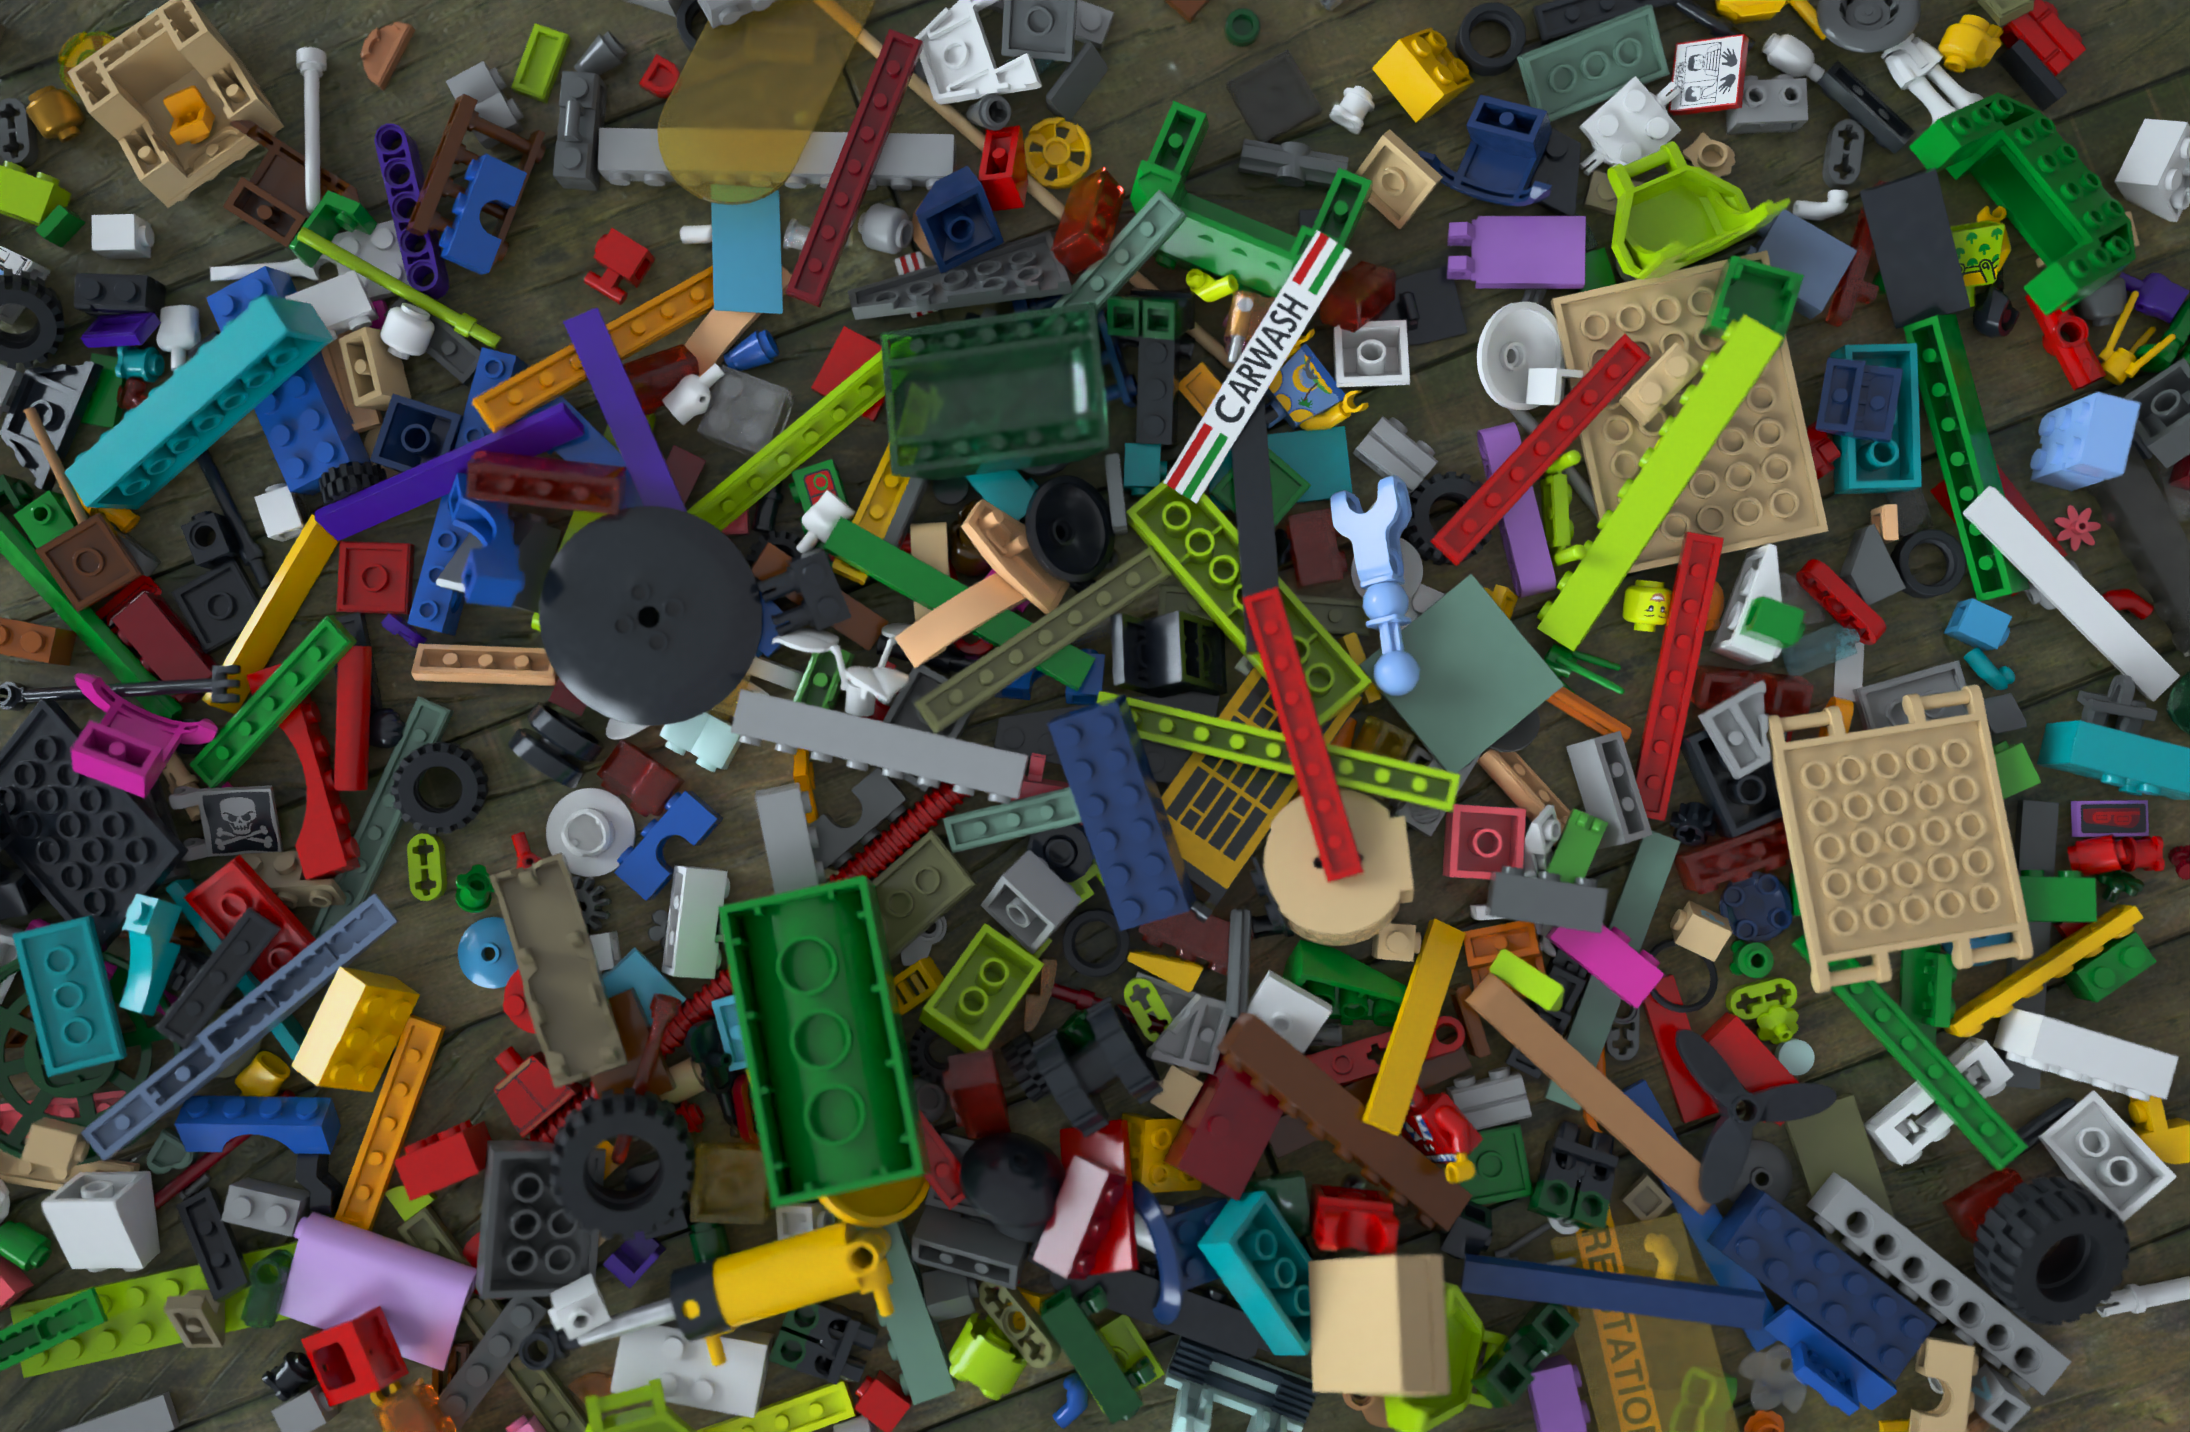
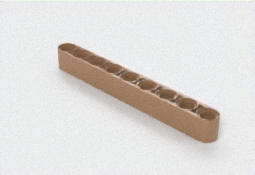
(1589, 1089)

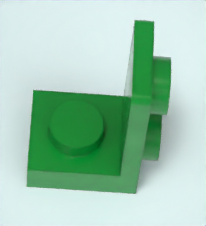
(327, 219)

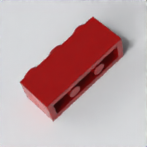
(1746, 1055)

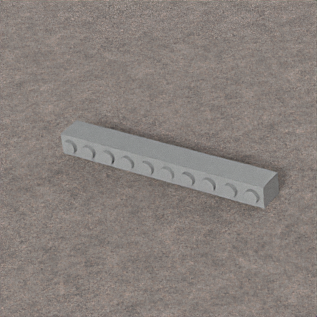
(904, 161)

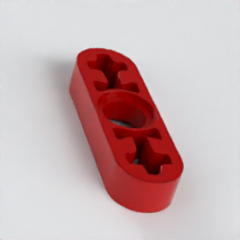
(1840, 601)

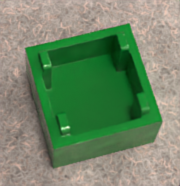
(1754, 291)

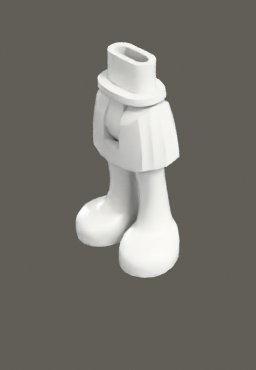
(1913, 62)

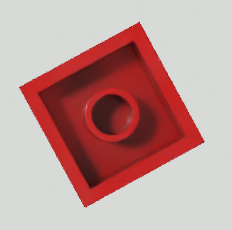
(443, 1160)

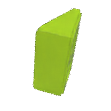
(1528, 980)

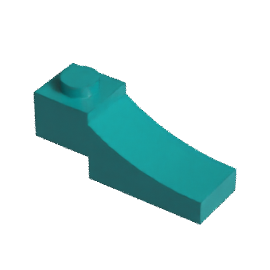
(151, 953)

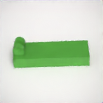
(1576, 846)

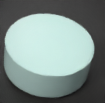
(1795, 1056)

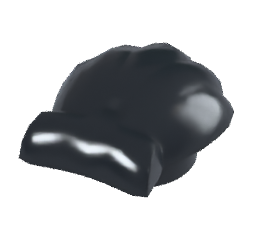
(385, 728)

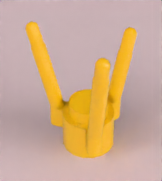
(2122, 363)

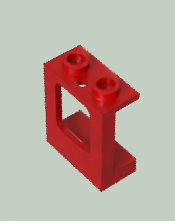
(357, 1355)

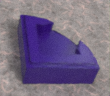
(397, 625)

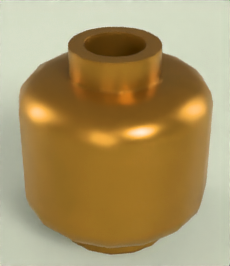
(55, 113)

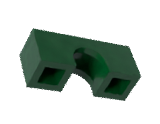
(1510, 1367)

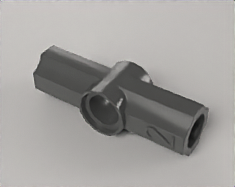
(1290, 163)

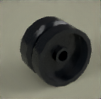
(553, 748)

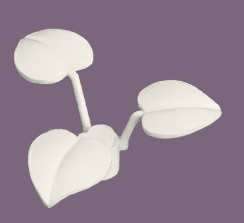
(864, 682)

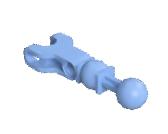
(1381, 572)

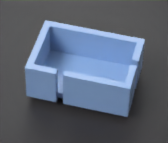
(2084, 442)

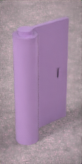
(350, 1270)

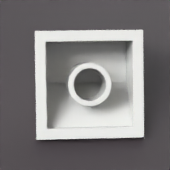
(1372, 355)

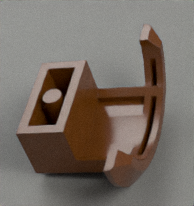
(276, 192)

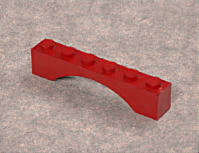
(325, 838)

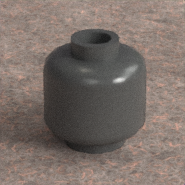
(2104, 303)

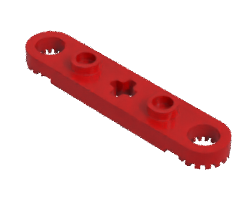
(1350, 1061)

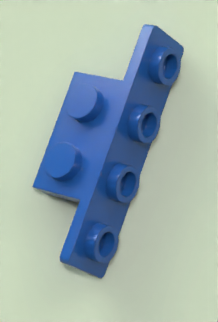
(1828, 1364)

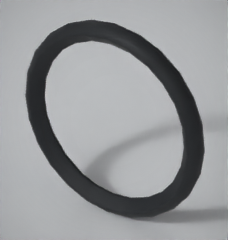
(1686, 1008)

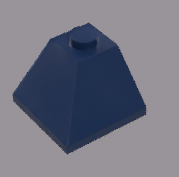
(958, 220)

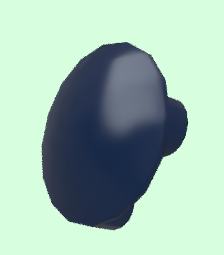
(1757, 907)

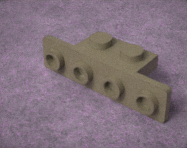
(286, 879)

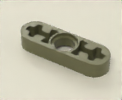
(1034, 1323)

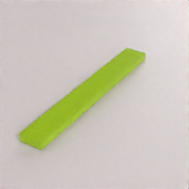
(793, 446)

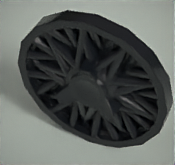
(1064, 850)

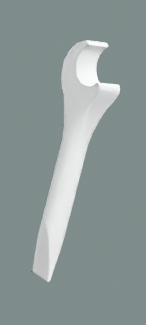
(293, 267)

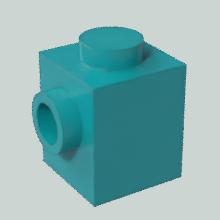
(1143, 468)

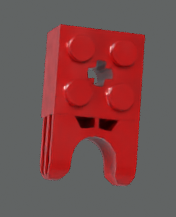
(1353, 1219)

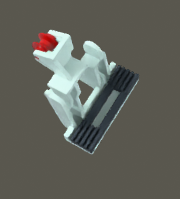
(1268, 1393)

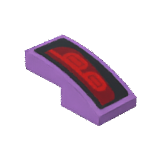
(2109, 817)

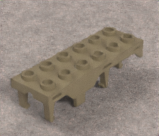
(559, 970)

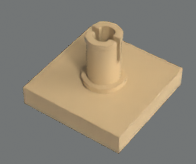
(1398, 179)

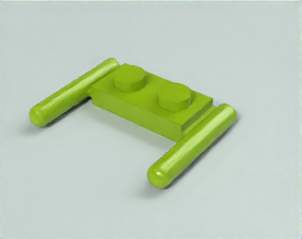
(1555, 499)

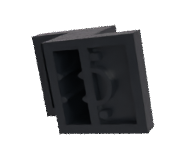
(1168, 654)

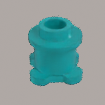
(139, 363)

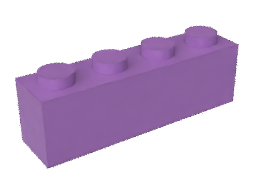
(1556, 1397)

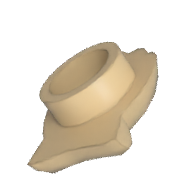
(1710, 155)

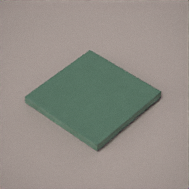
(1473, 676)

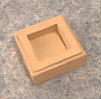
(1886, 522)

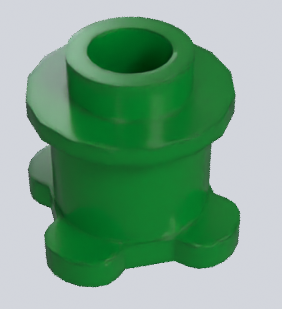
(474, 890)
(1742, 957)

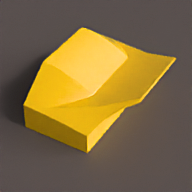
(1749, 10)

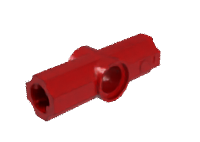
(2074, 357)

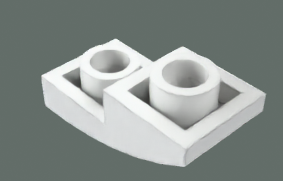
(1539, 839)

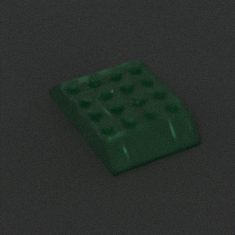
(995, 393)

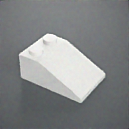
(1756, 578)
(2106, 1156)

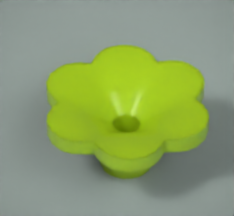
(1777, 1024)

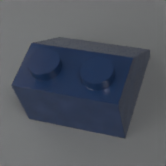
(414, 434)

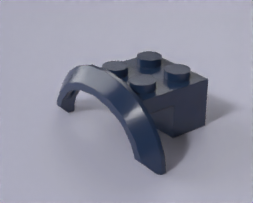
(1501, 154)
(1175, 1244)

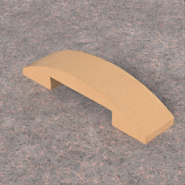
(721, 331)
(957, 618)

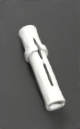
(2138, 1298)

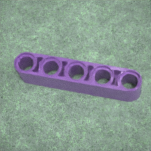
(1521, 525)

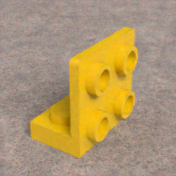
(1148, 1146)

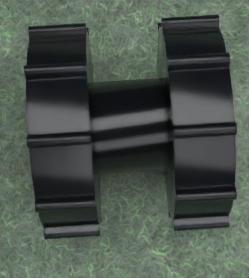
(1082, 1075)

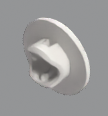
(590, 831)

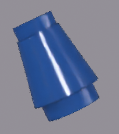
(753, 351)

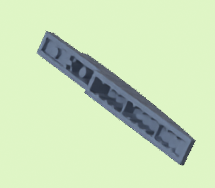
(240, 1028)

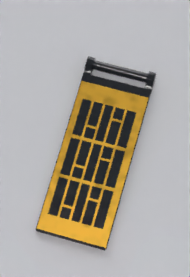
(1225, 806)

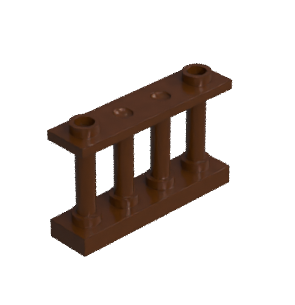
(451, 152)

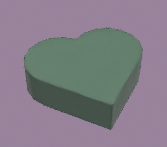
(169, 1153)

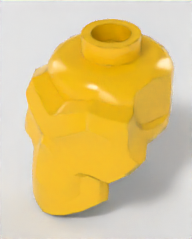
(1969, 43)

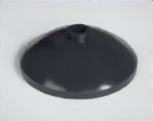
(1082, 528)
(1011, 1192)

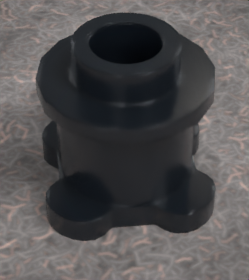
(289, 1375)

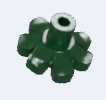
(2117, 883)

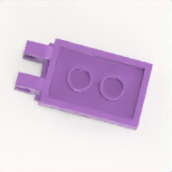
(1520, 252)

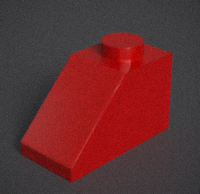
(1004, 168)

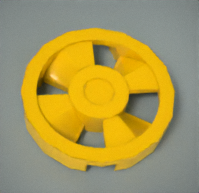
(1057, 153)

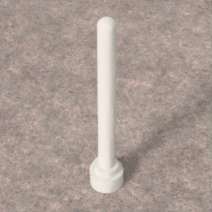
(312, 65)

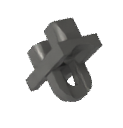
(2119, 702)

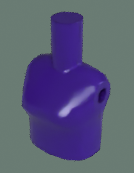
(2157, 295)

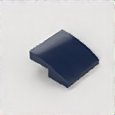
(1858, 400)

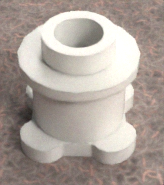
(1353, 108)

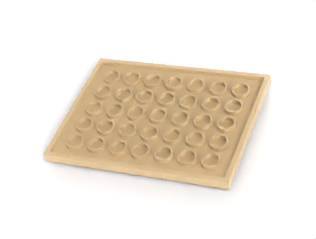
(1761, 470)

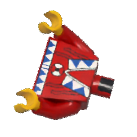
(1441, 1133)

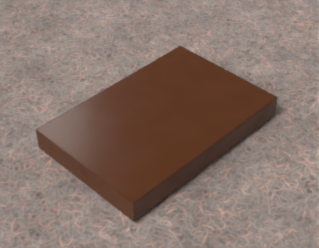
(634, 1031)

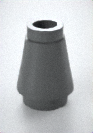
(602, 55)
(990, 112)

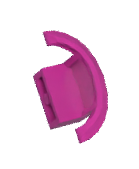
(129, 742)

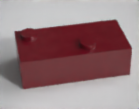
(1225, 1131)

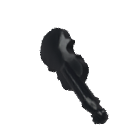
(706, 1049)

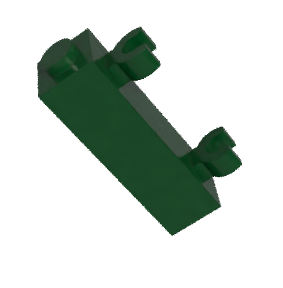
(1091, 1353)

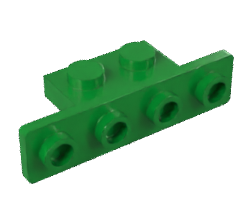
(1927, 987)

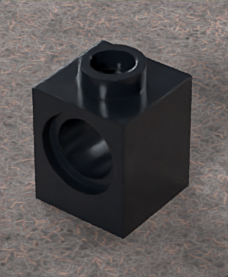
(196, 535)

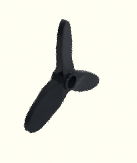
(1731, 1136)

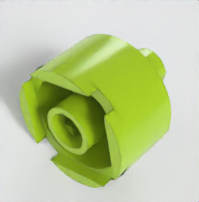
(986, 1358)

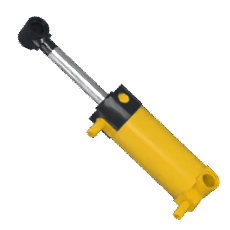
(744, 1288)

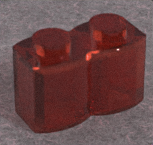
(639, 778)

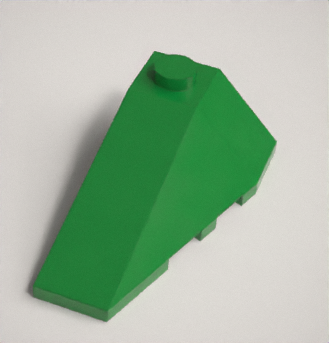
(1345, 983)

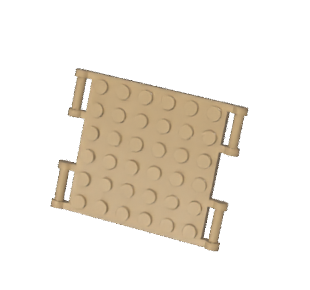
(1898, 838)

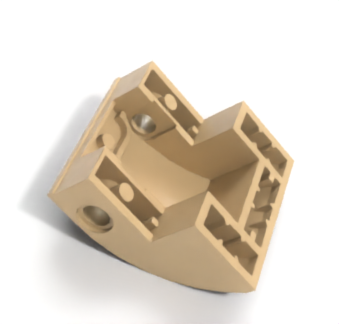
(158, 57)

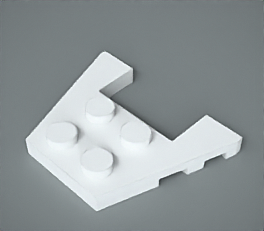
(961, 61)

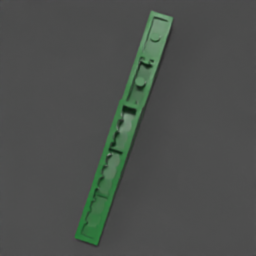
(50, 1328)

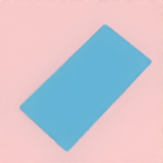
(747, 256)

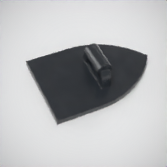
(1428, 305)

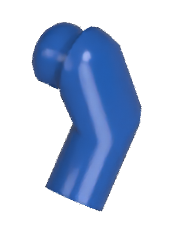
(1076, 1400)

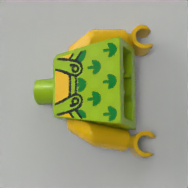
(1981, 249)

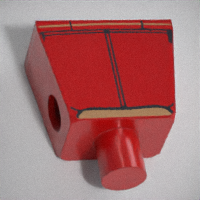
(529, 1090)

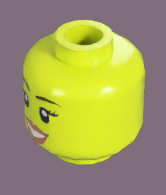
(1646, 604)

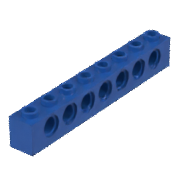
(433, 605)

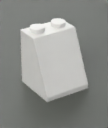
(105, 1220)

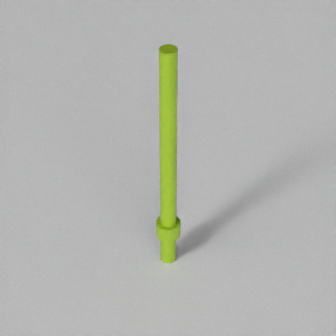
(464, 324)

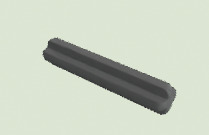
(1238, 962)

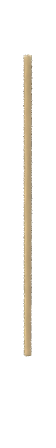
(1034, 188)

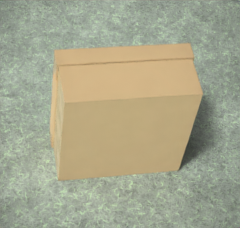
(1379, 1326)

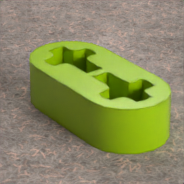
(418, 868)
(1759, 990)
(1141, 1014)

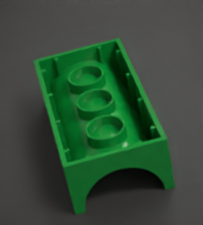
(823, 1041)

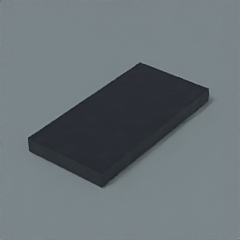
(1915, 248)

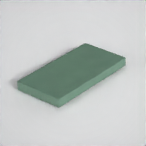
(1594, 63)

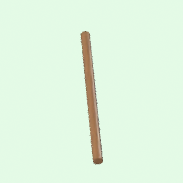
(56, 464)

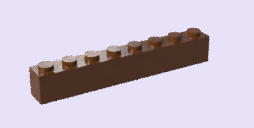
(1338, 1117)

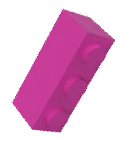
(1610, 961)

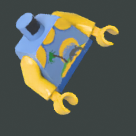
(1307, 393)

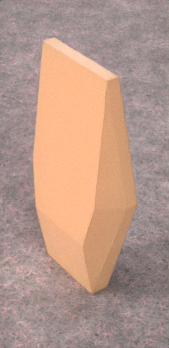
(1007, 550)

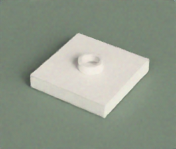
(1289, 1010)

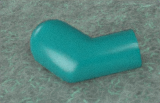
(1986, 670)

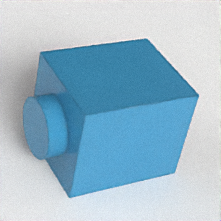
(1978, 625)

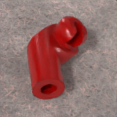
(2129, 600)

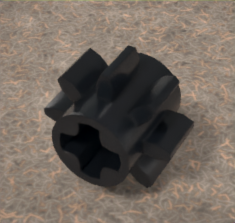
(1693, 823)

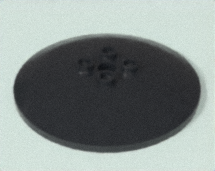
(704, 604)

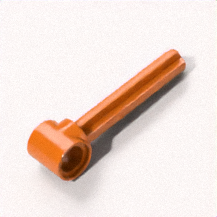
(1588, 713)

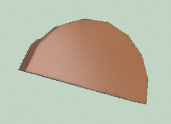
(384, 50)

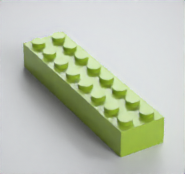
(1204, 557)

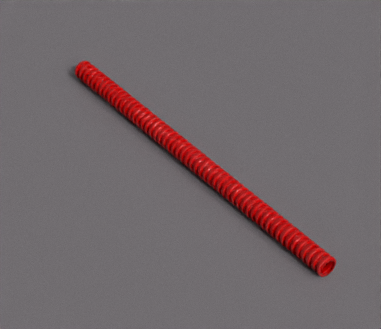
(866, 863)

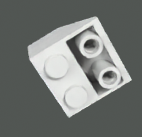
(2158, 169)

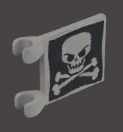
(232, 820)

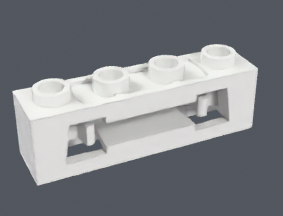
(1903, 1138)

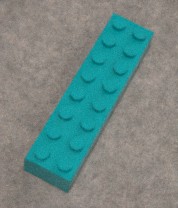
(199, 403)

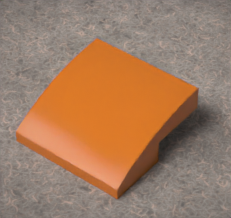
(1485, 944)

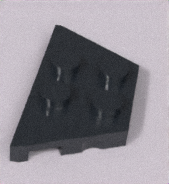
(60, 400)

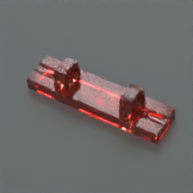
(1852, 286)

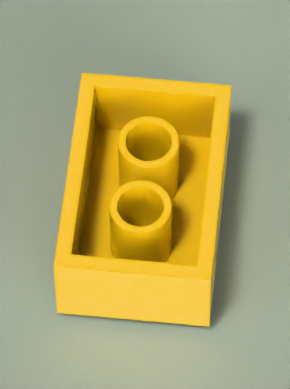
(355, 1030)

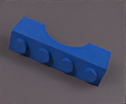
(492, 570)
(300, 1123)

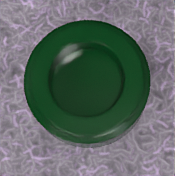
(1242, 27)

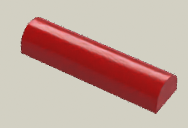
(353, 720)

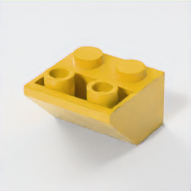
(1423, 73)

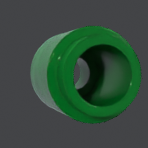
(23, 1245)

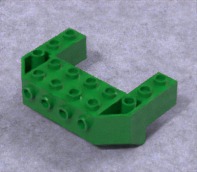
(2044, 190)
(1224, 240)

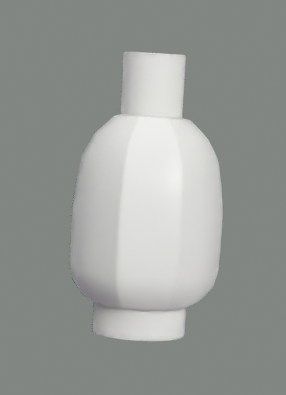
(1791, 57)

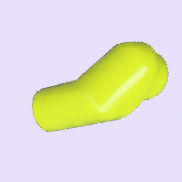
(1209, 288)

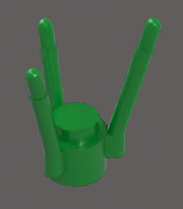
(1563, 662)

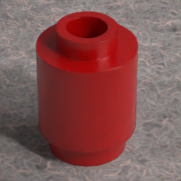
(2097, 855)

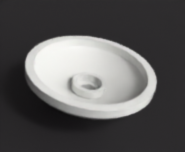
(1511, 343)

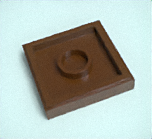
(89, 562)

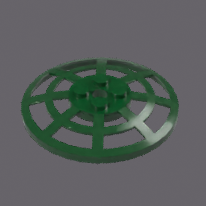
(72, 1084)

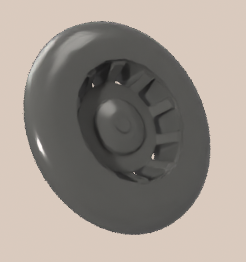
(1867, 24)

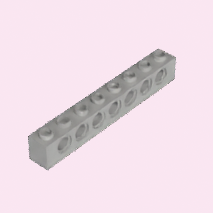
(2036, 1366)

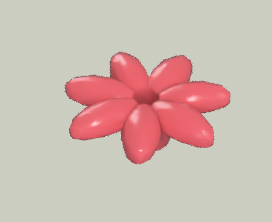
(2077, 527)

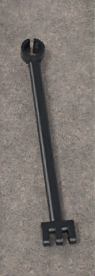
(20, 696)

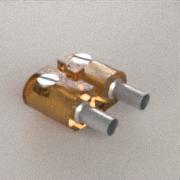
(1244, 318)

